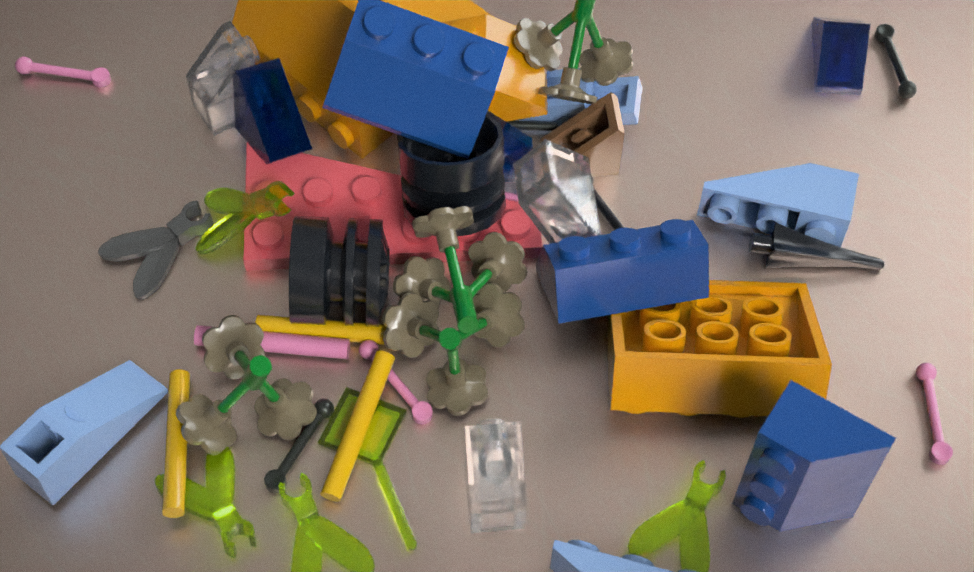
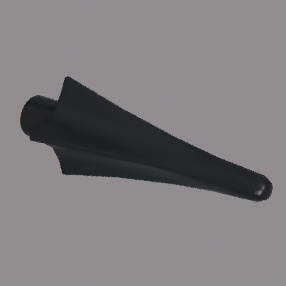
(793, 249)

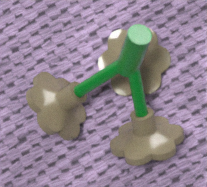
(600, 63)
(492, 261)
(238, 353)
(456, 385)

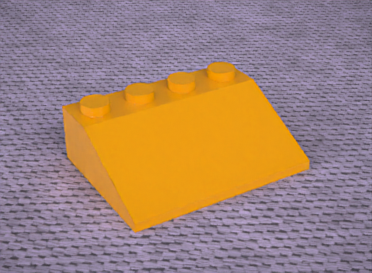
(309, 43)
(717, 351)

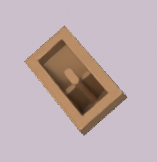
(595, 134)

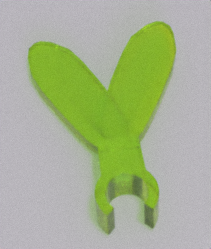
(241, 211)
(217, 500)
(683, 519)
(321, 535)

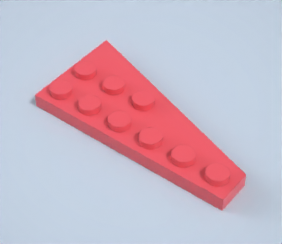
(353, 191)

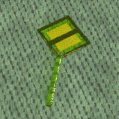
(375, 446)

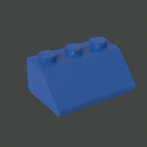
(415, 77)
(625, 270)
(809, 463)

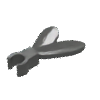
(158, 245)

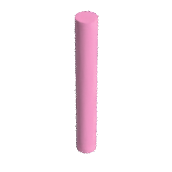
(295, 344)

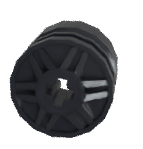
(443, 179)
(336, 271)

